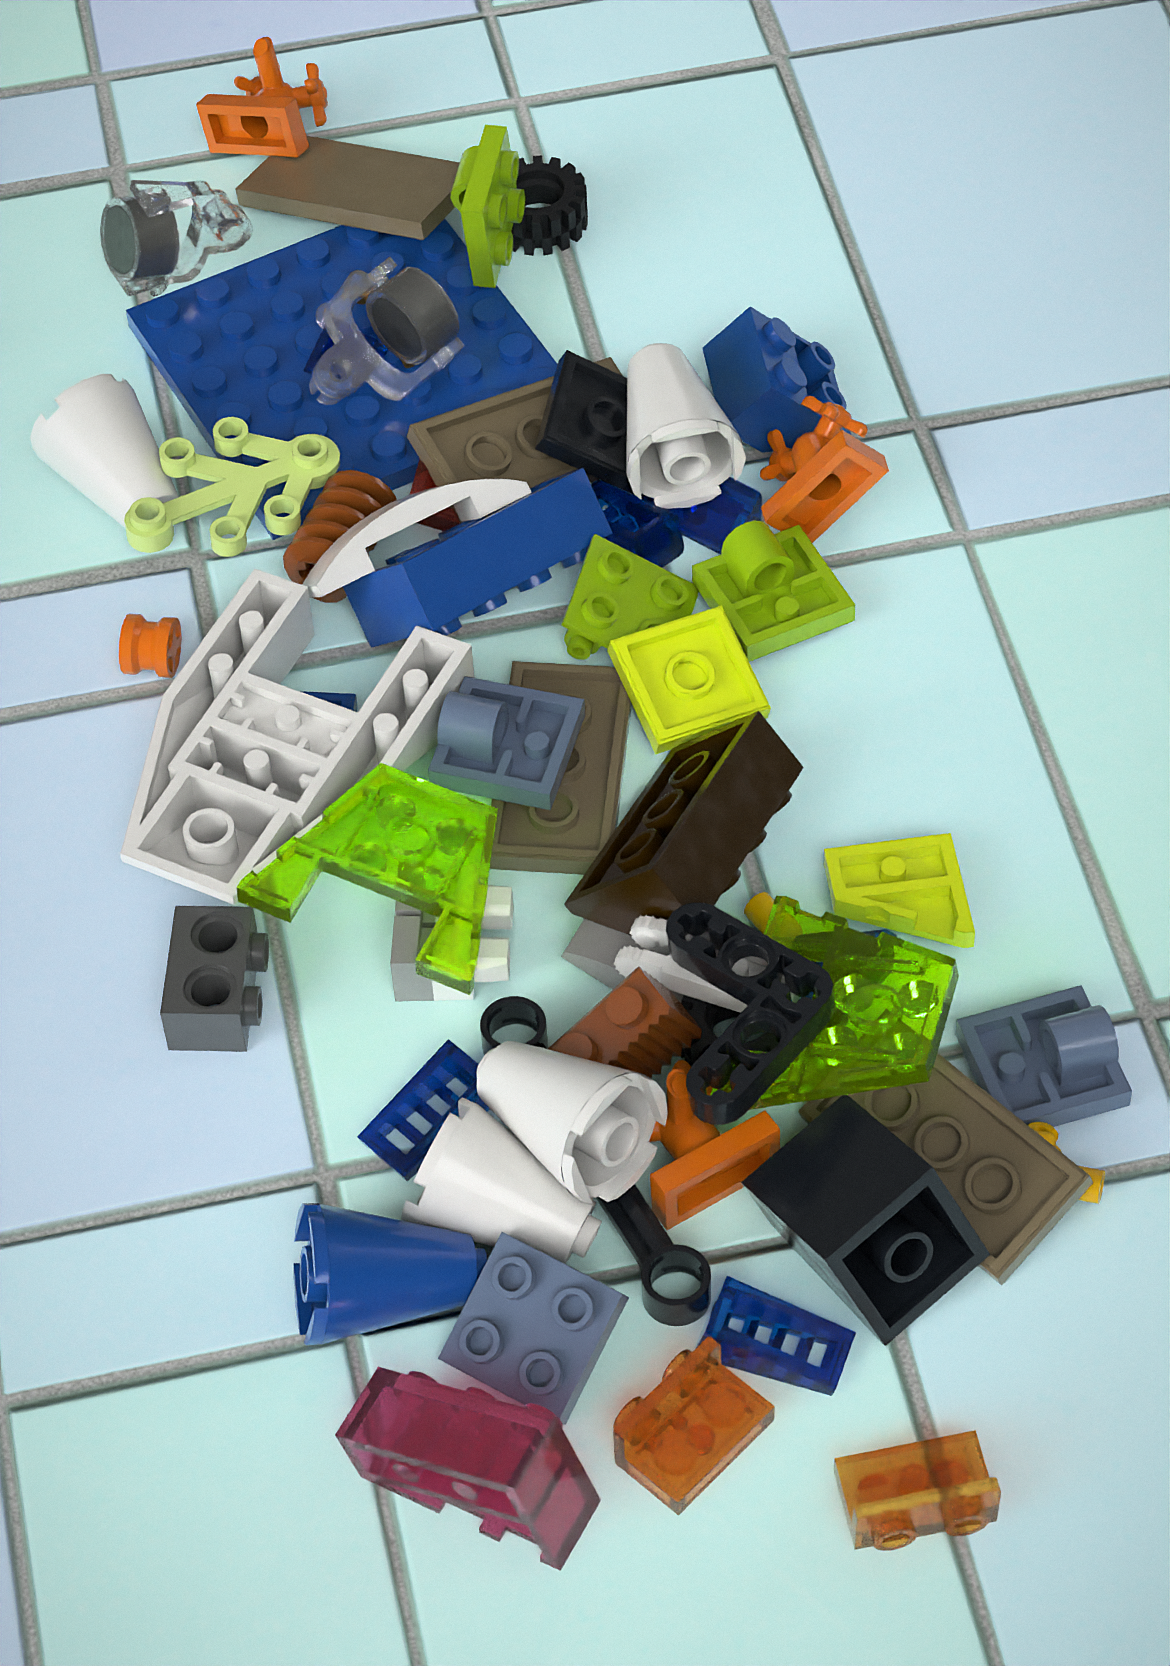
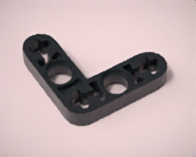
(768, 1007)

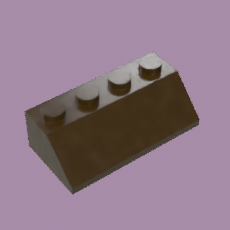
(690, 826)

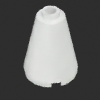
(676, 431)
(103, 445)
(575, 1115)
(489, 1183)

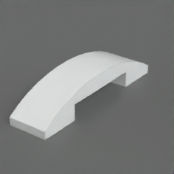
(347, 556)

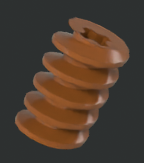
(340, 505)

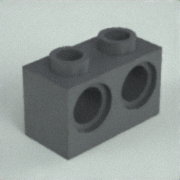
(205, 976)

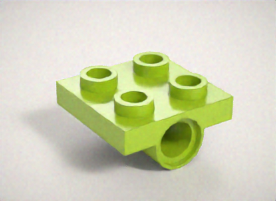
(489, 203)
(773, 588)

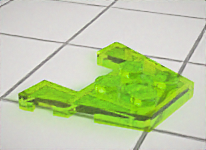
(404, 844)
(886, 1014)

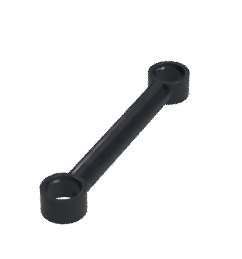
(628, 1213)

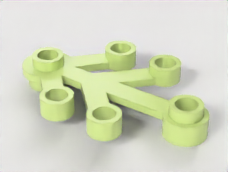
(302, 462)

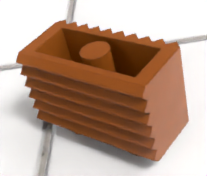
(632, 1027)

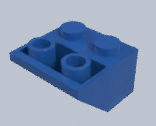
(764, 374)

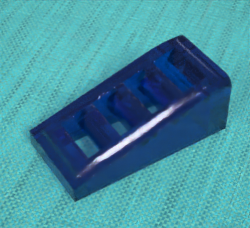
(640, 525)
(430, 1080)
(767, 1360)

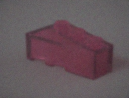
(474, 1454)

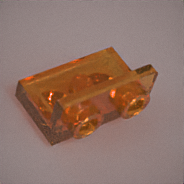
(917, 1491)

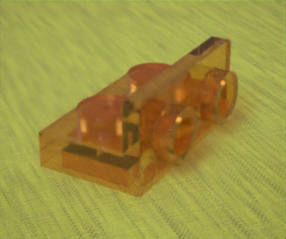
(689, 1426)

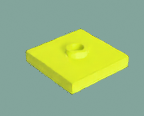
(687, 678)

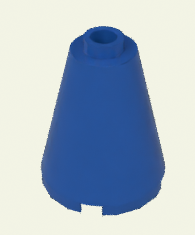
(376, 1271)

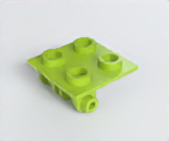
(619, 597)

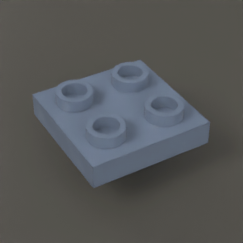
(505, 742)
(1047, 1057)
(533, 1327)

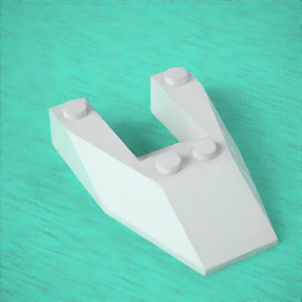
(255, 762)

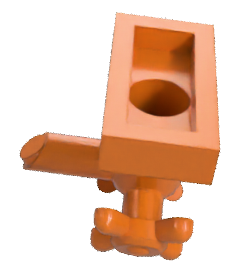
(268, 116)
(822, 471)
(705, 1161)

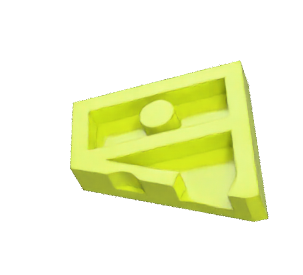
(902, 887)

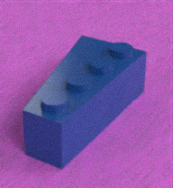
(479, 561)

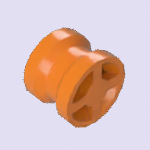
(150, 645)

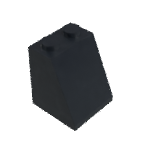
(867, 1217)

